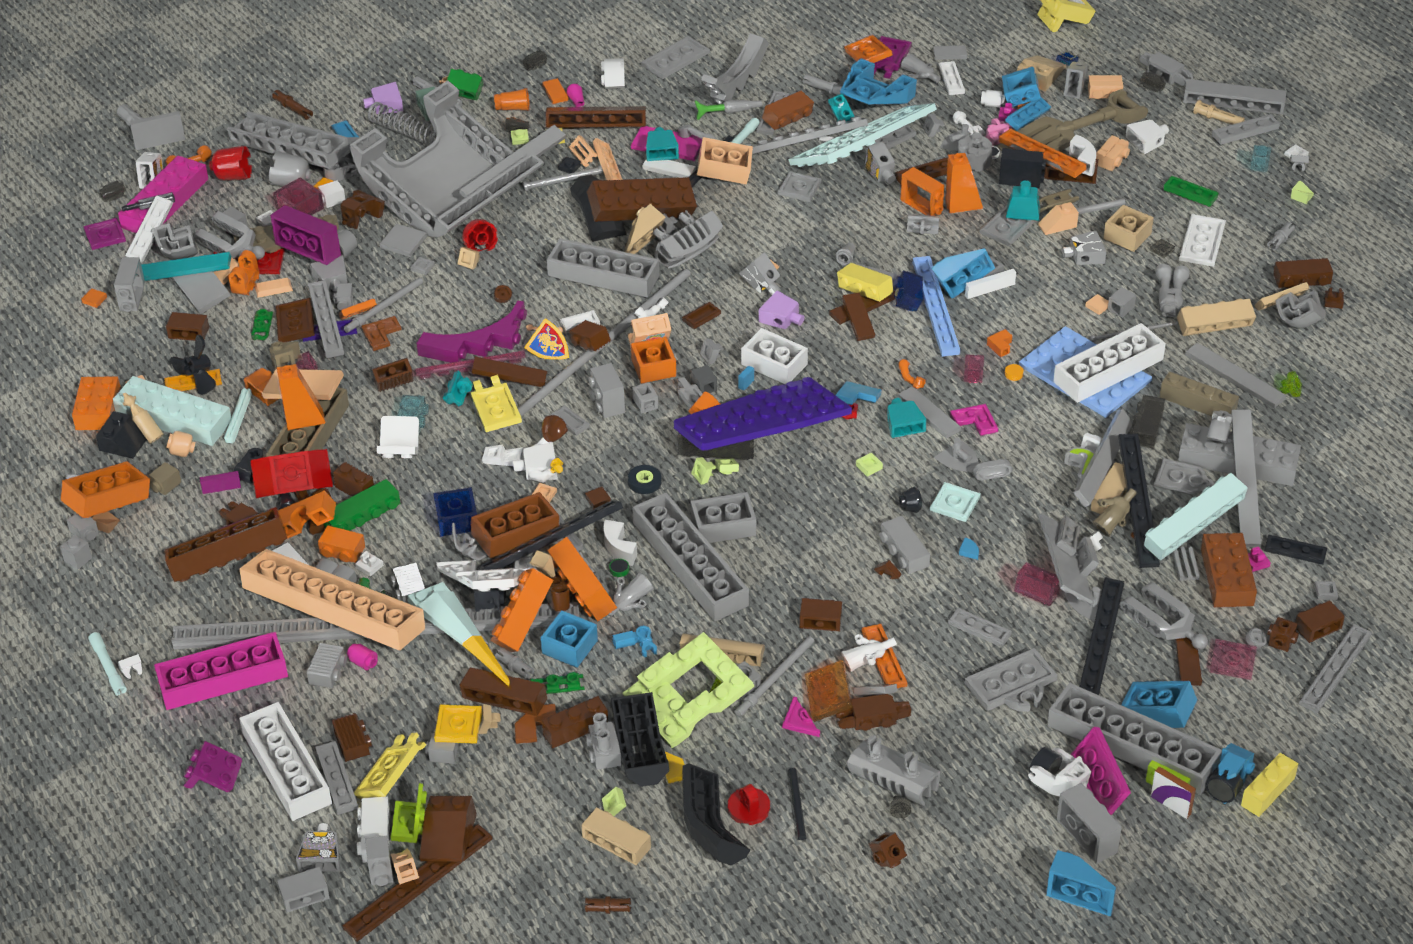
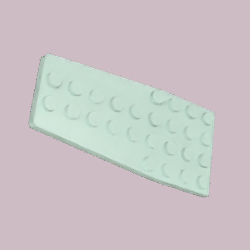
(866, 135)

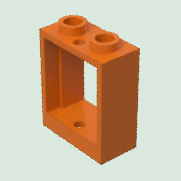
(909, 184)

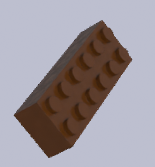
(624, 198)
(225, 544)

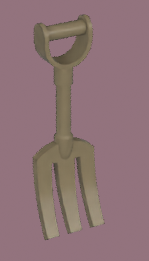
(1059, 134)

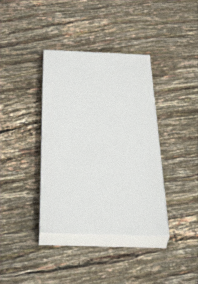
(1202, 240)

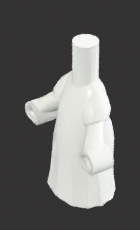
(866, 653)

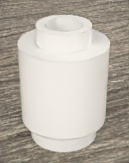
(992, 98)

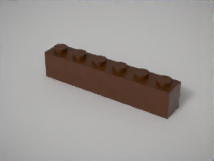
(596, 116)

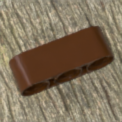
(558, 594)

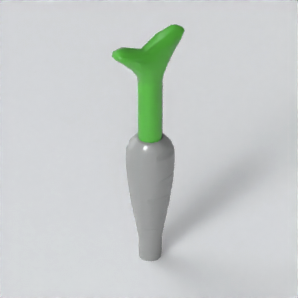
(729, 106)

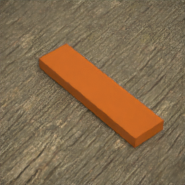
(888, 663)

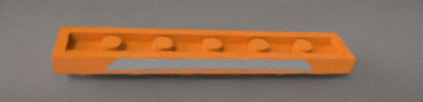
(1053, 157)

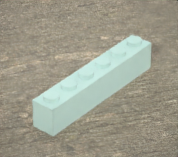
(1195, 516)

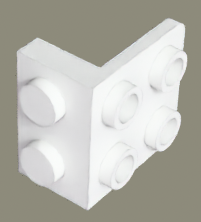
(399, 436)

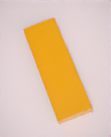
(187, 382)

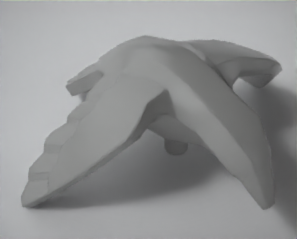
(466, 546)

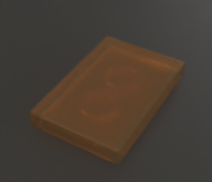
(828, 690)

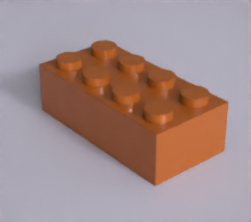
(513, 524)
(1228, 570)

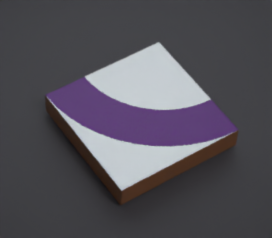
(1173, 792)

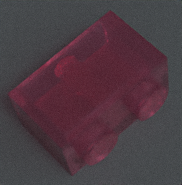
(1037, 584)

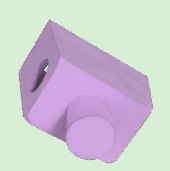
(387, 95)
(780, 311)

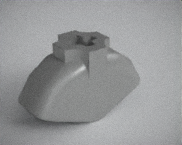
(1220, 426)

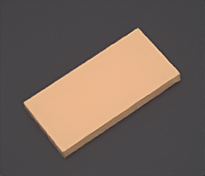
(322, 383)

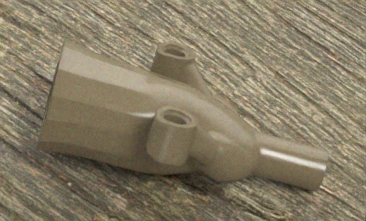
(1115, 513)

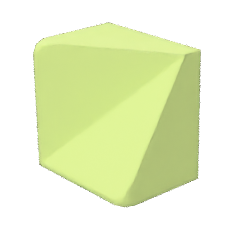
(1301, 193)

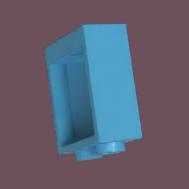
(1021, 85)

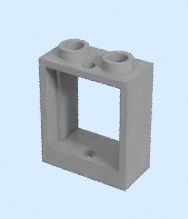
(128, 284)

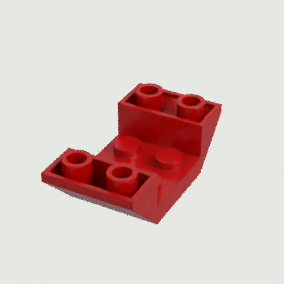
(291, 473)

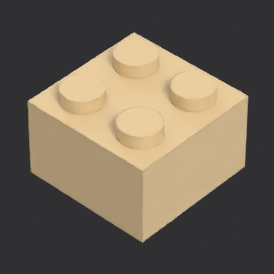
(1128, 228)

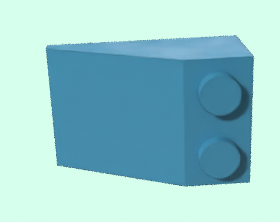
(960, 269)
(1162, 701)
(1079, 884)

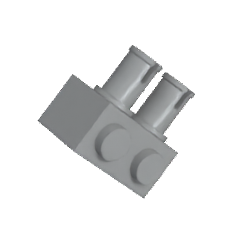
(604, 743)

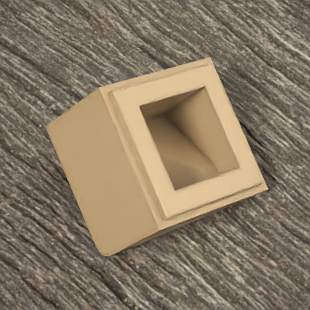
(543, 563)

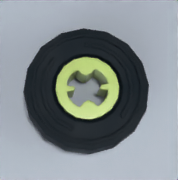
(644, 486)

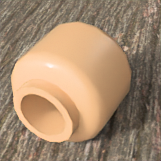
(180, 444)

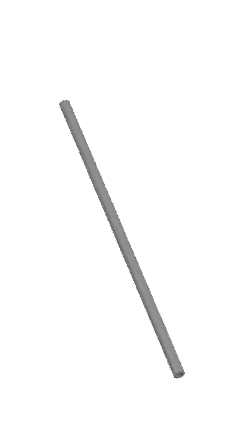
(587, 355)

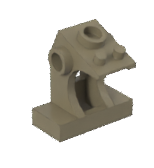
(284, 352)

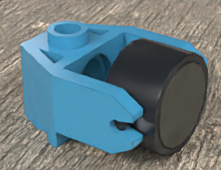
(1230, 774)

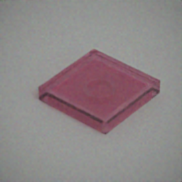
(1233, 659)

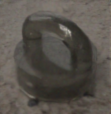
(900, 807)

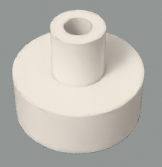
(1095, 537)

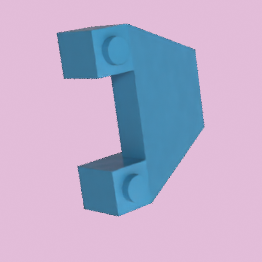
(864, 88)

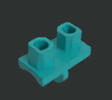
(841, 108)
(457, 389)

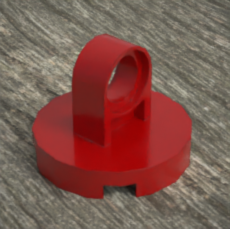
(748, 805)

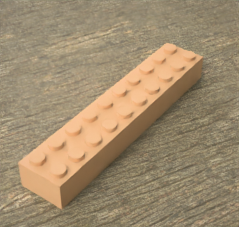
(333, 599)

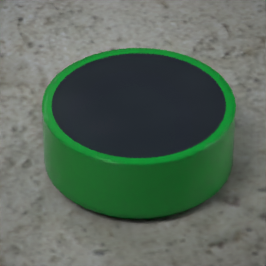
(619, 568)

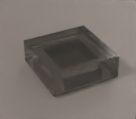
(1162, 248)

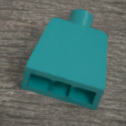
(661, 145)
(1024, 202)
(905, 418)

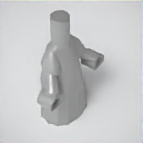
(918, 68)
(636, 589)

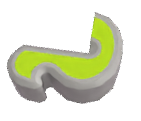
(1079, 458)

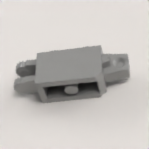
(1166, 67)

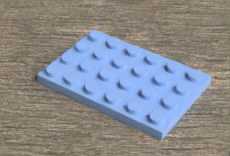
(1067, 344)

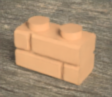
(1103, 85)
(1112, 153)

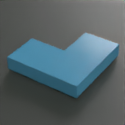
(852, 391)

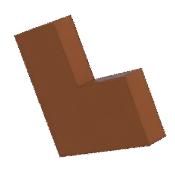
(377, 331)

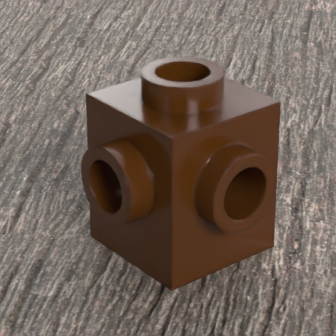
(1283, 634)
(888, 850)

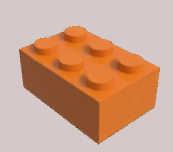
(94, 402)

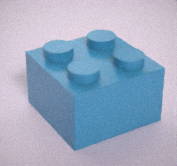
(569, 638)

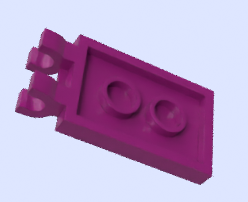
(899, 50)

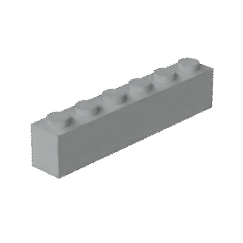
(1235, 96)

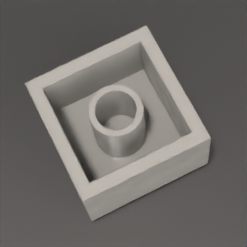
(606, 390)

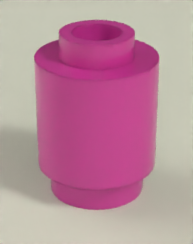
(362, 656)

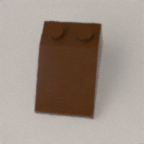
(447, 828)

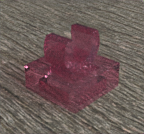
(307, 363)

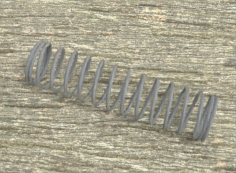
(431, 138)

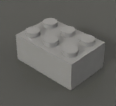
(724, 517)
(1089, 823)

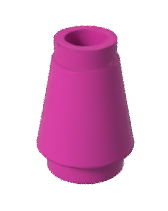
(575, 93)

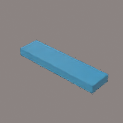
(1028, 113)

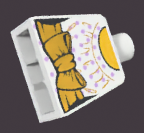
(147, 165)

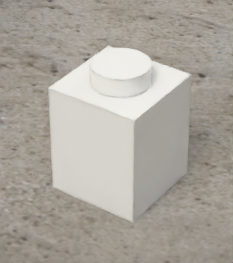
(332, 193)

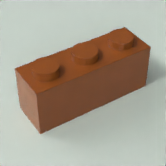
(788, 110)

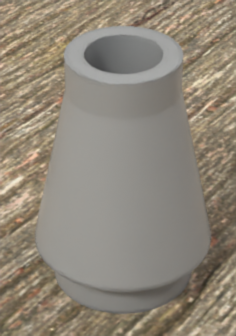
(845, 255)

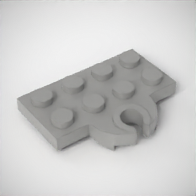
(1012, 682)

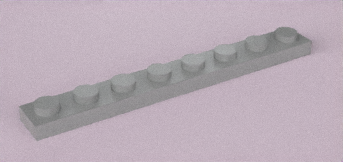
(810, 133)

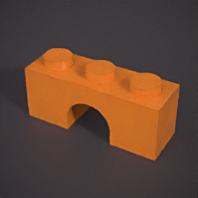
(318, 508)

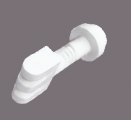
(960, 117)

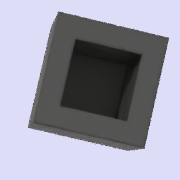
(704, 379)

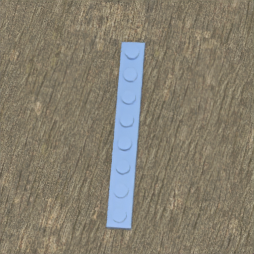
(936, 307)

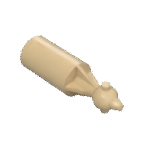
(143, 419)

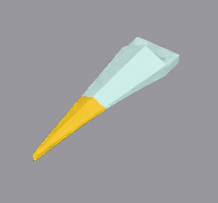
(448, 614)

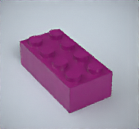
(305, 234)

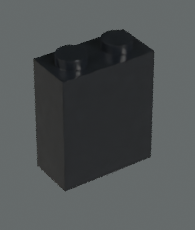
(1021, 166)

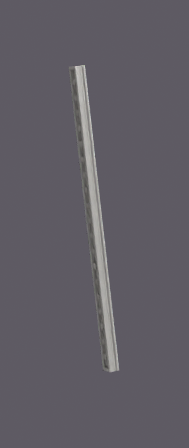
(317, 629)

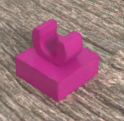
(1006, 111)
(1258, 559)

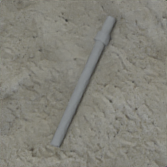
(360, 320)
(752, 698)

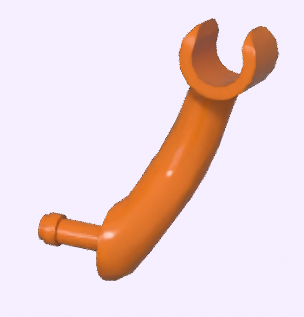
(917, 383)

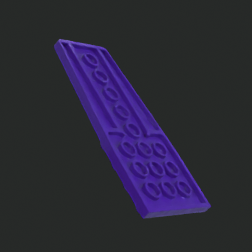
(762, 414)

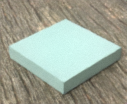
(955, 502)

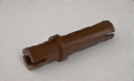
(287, 101)

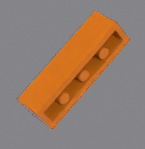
(521, 610)

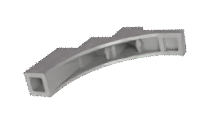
(736, 76)

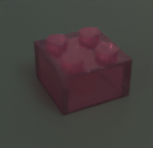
(299, 196)

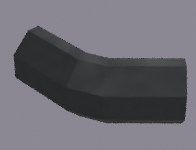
(597, 230)
(638, 725)
(703, 817)

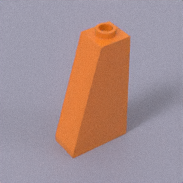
(960, 185)
(298, 400)

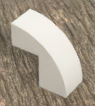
(1085, 152)
(616, 545)

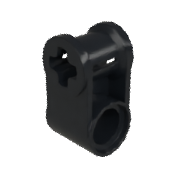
(244, 466)

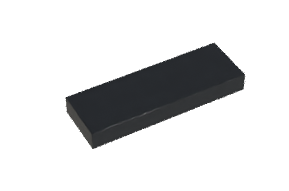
(1295, 549)

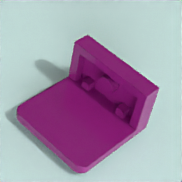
(213, 767)

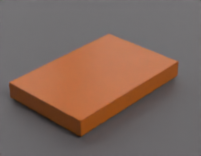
(868, 49)

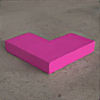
(978, 415)

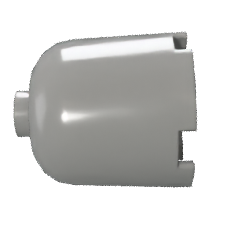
(288, 168)

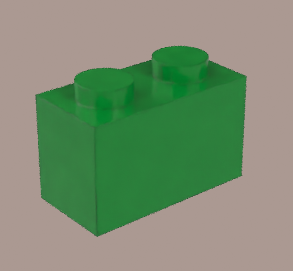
(467, 84)

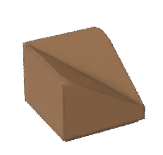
(105, 521)

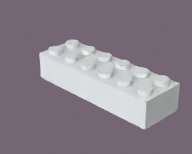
(1109, 362)
(285, 761)

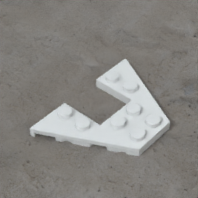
(483, 580)

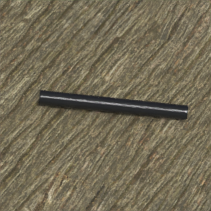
(797, 806)

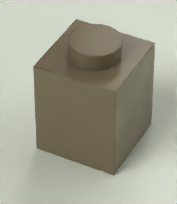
(164, 478)

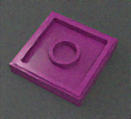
(104, 233)

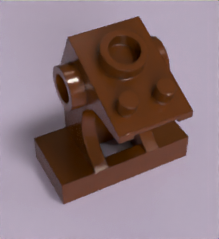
(358, 205)

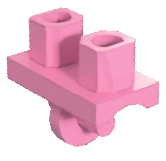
(995, 130)

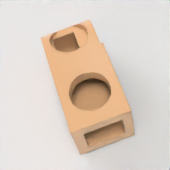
(404, 866)

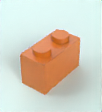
(341, 544)

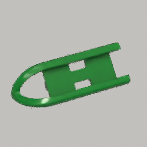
(261, 326)
(553, 682)

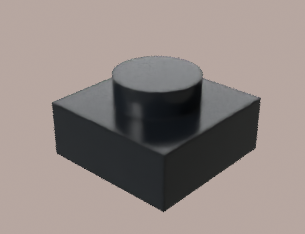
(569, 165)

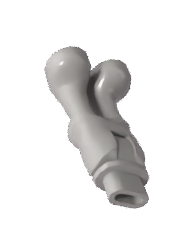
(1171, 298)

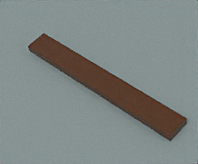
(404, 893)

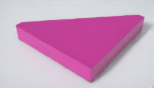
(799, 720)

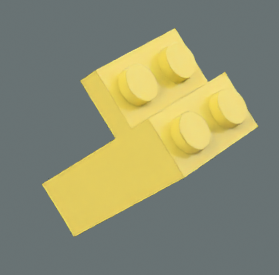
(1055, 11)

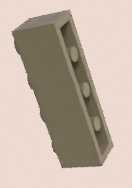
(1196, 395)

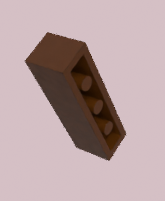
(489, 689)

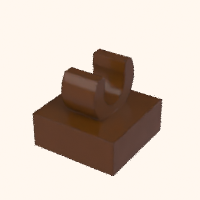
(1334, 299)

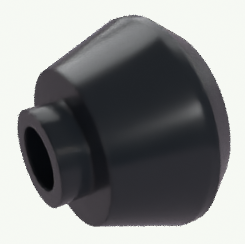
(911, 500)

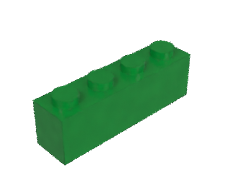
(365, 506)

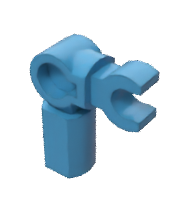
(630, 638)

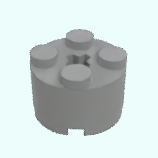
(978, 151)

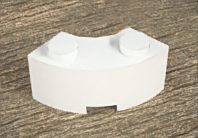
(613, 73)

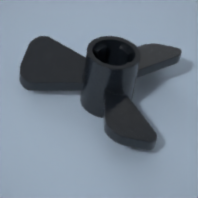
(196, 365)

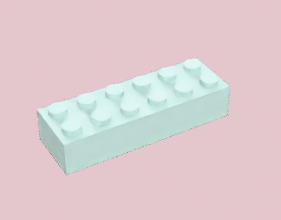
(176, 410)

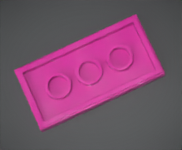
(688, 147)
(1105, 778)

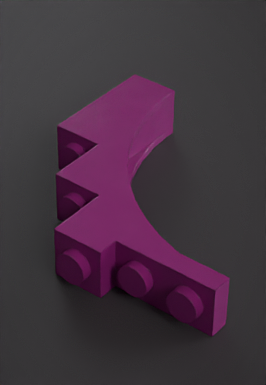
(479, 342)

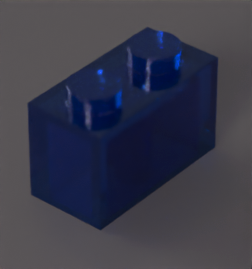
(909, 290)

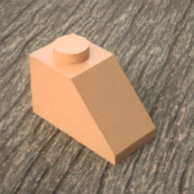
(1059, 219)

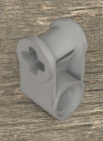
(340, 170)

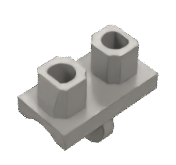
(923, 224)

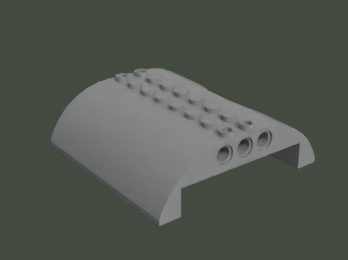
(429, 183)

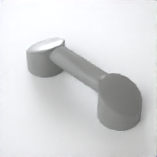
(686, 131)

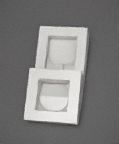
(499, 456)

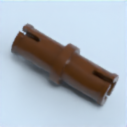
(608, 905)

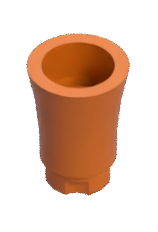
(512, 100)

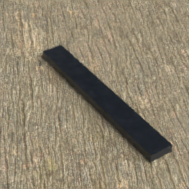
(1139, 505)
(552, 536)
(1101, 635)

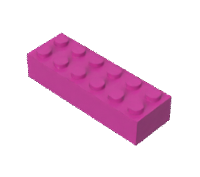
(180, 176)
(221, 670)

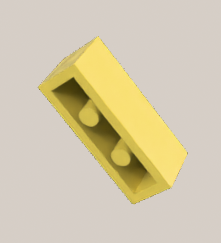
(865, 281)
(1269, 784)

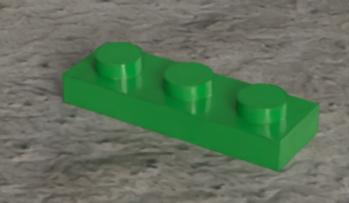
(1190, 191)

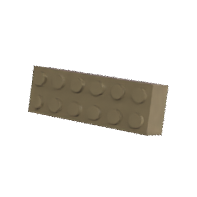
(313, 436)

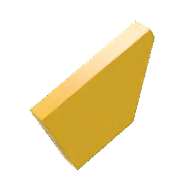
(675, 768)

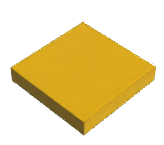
(458, 724)

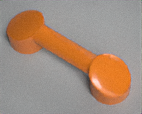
(204, 153)

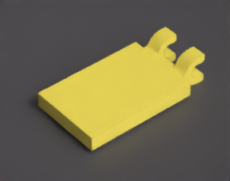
(495, 405)
(389, 767)

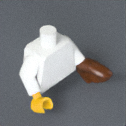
(540, 458)

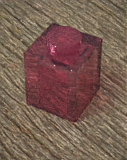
(973, 368)

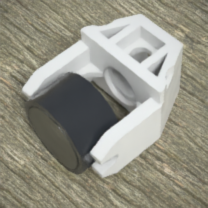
(1046, 765)

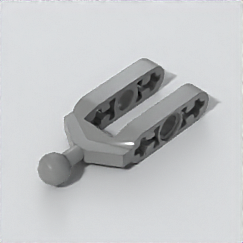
(234, 227)
(1157, 625)

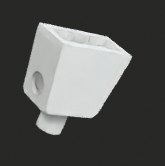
(1146, 135)

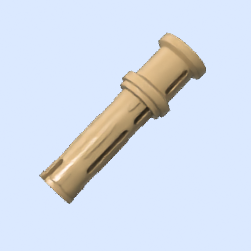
(1211, 111)

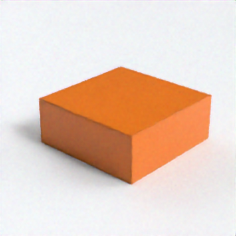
(94, 297)

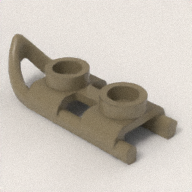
(1063, 198)

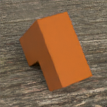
(1000, 342)

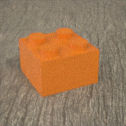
(653, 360)

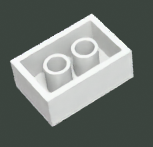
(774, 356)

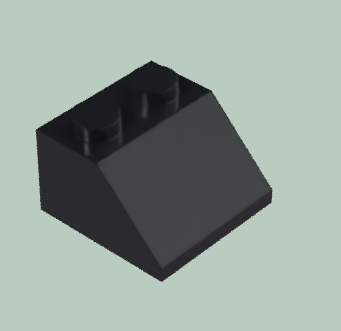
(120, 436)

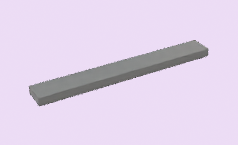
(538, 146)
(1102, 458)
(1245, 471)

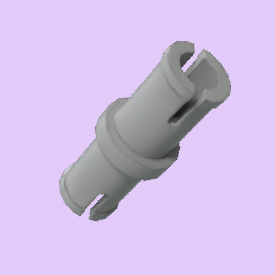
(1281, 236)
(514, 663)

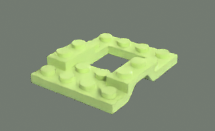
(674, 714)

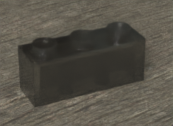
(1148, 420)

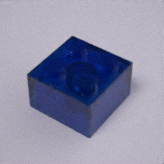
(456, 508)

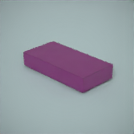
(220, 482)

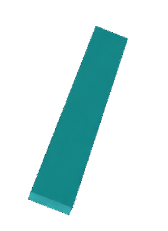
(186, 266)

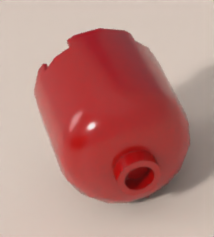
(231, 163)

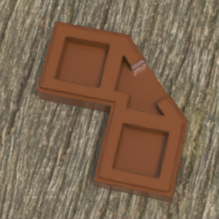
(526, 726)

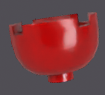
(480, 232)

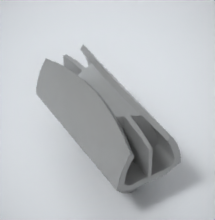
(688, 241)
(894, 770)

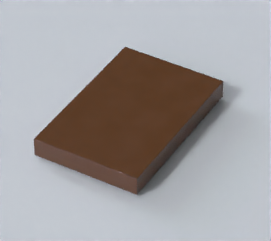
(295, 320)

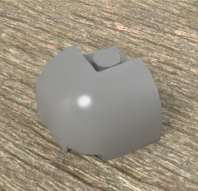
(175, 243)
(1300, 311)

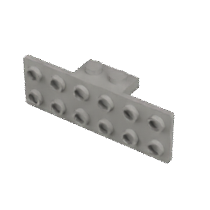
(1073, 570)

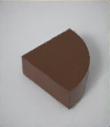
(888, 568)

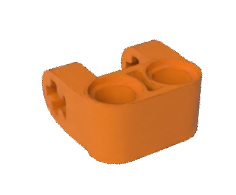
(243, 278)

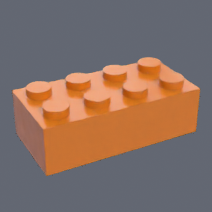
(105, 489)
(581, 580)

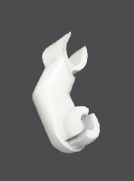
(652, 311)

